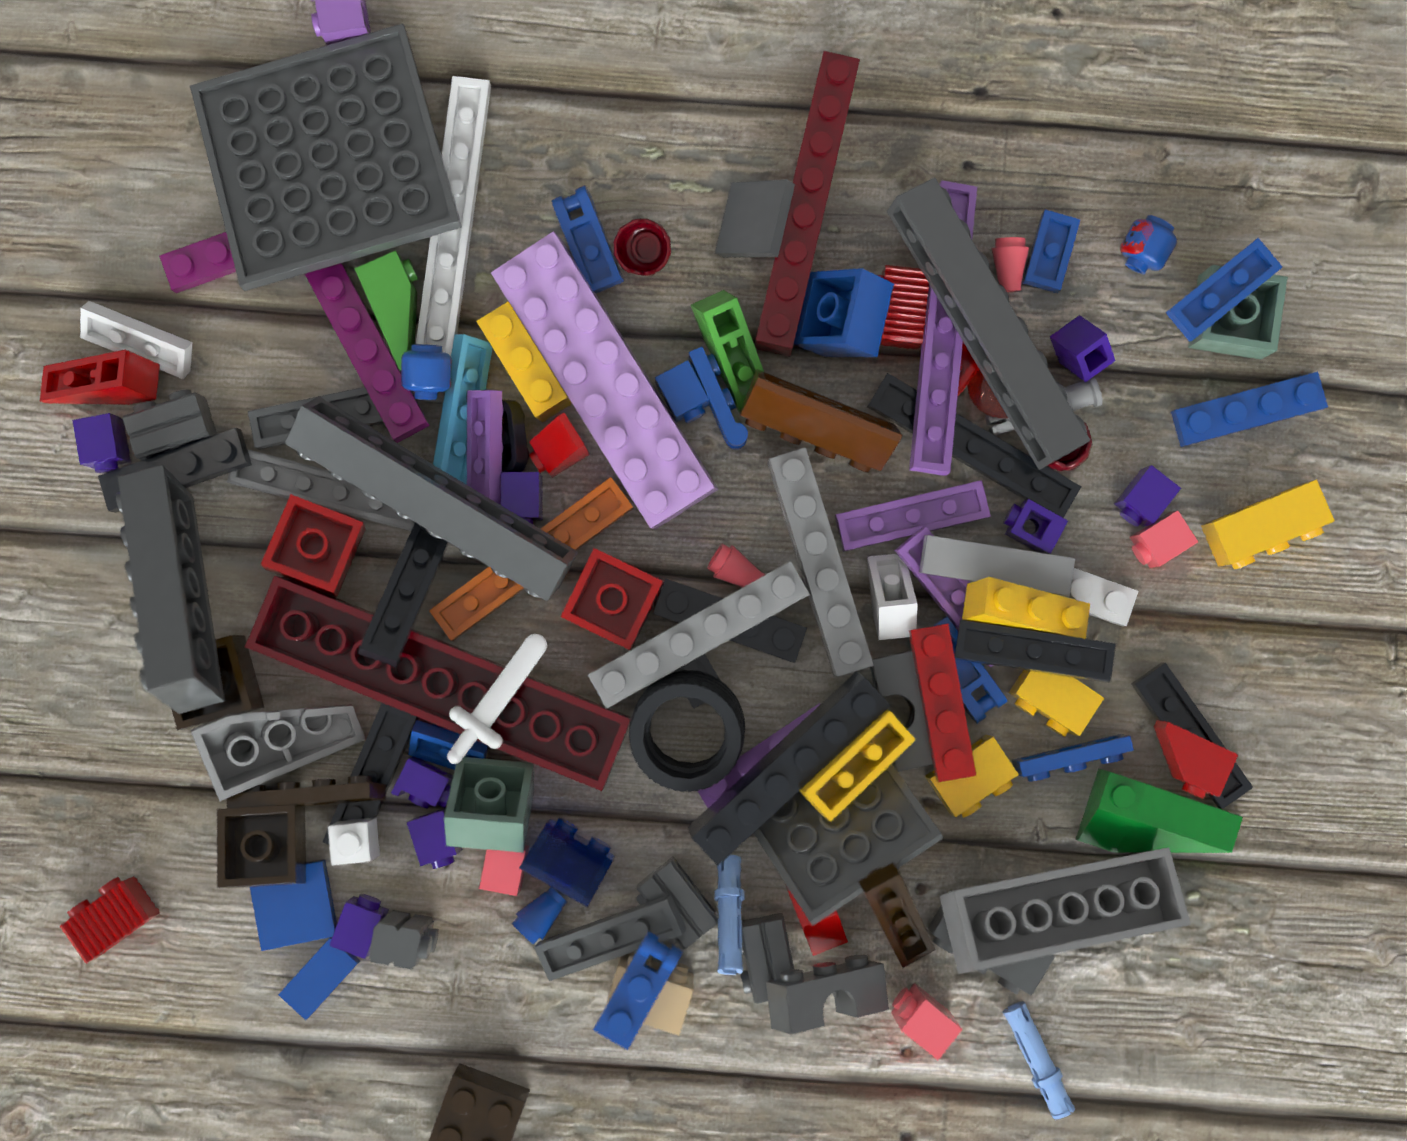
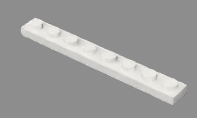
(450, 250)

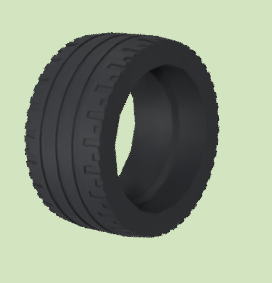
(678, 774)

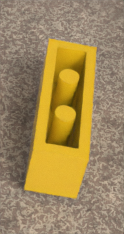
(524, 362)
(1268, 525)
(1024, 608)
(857, 765)

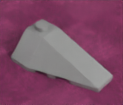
(264, 745)

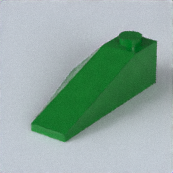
(1143, 818)

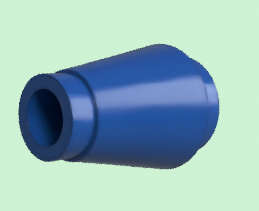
(539, 915)

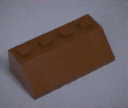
(819, 421)

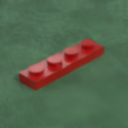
(942, 703)

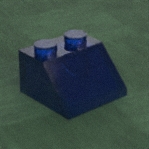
(568, 860)

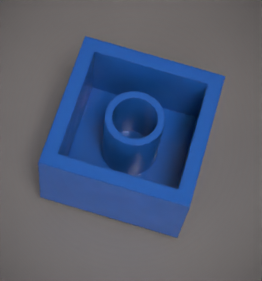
(844, 313)

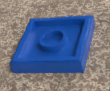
(295, 911)

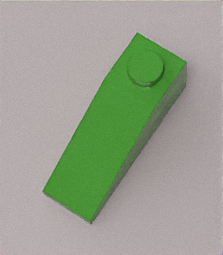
(393, 299)
(729, 341)

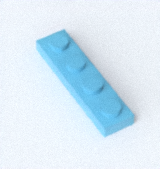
(469, 372)

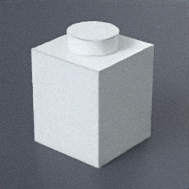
(353, 841)

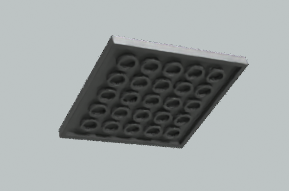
(324, 157)

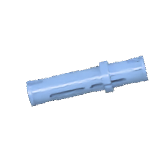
(729, 915)
(1044, 1073)

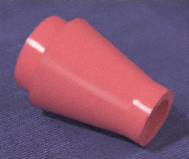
(1010, 261)
(733, 567)

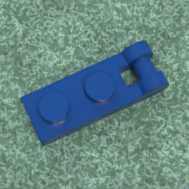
(588, 240)
(720, 400)
(972, 676)
(637, 991)

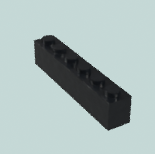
(787, 767)

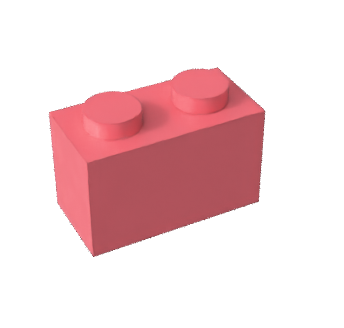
(925, 1020)

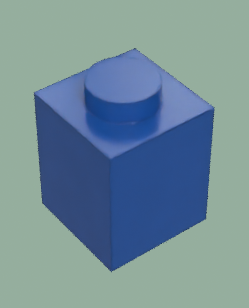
(683, 392)

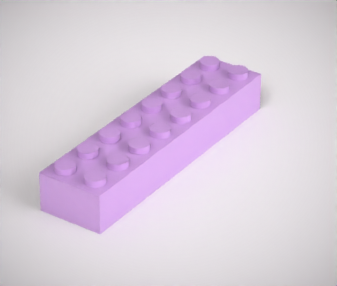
(604, 381)

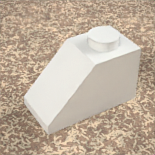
(892, 596)

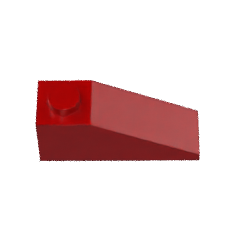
(101, 379)

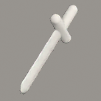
(479, 722)

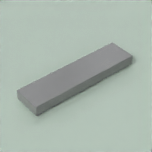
(978, 561)

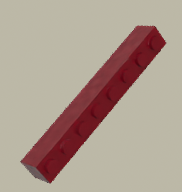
(808, 203)

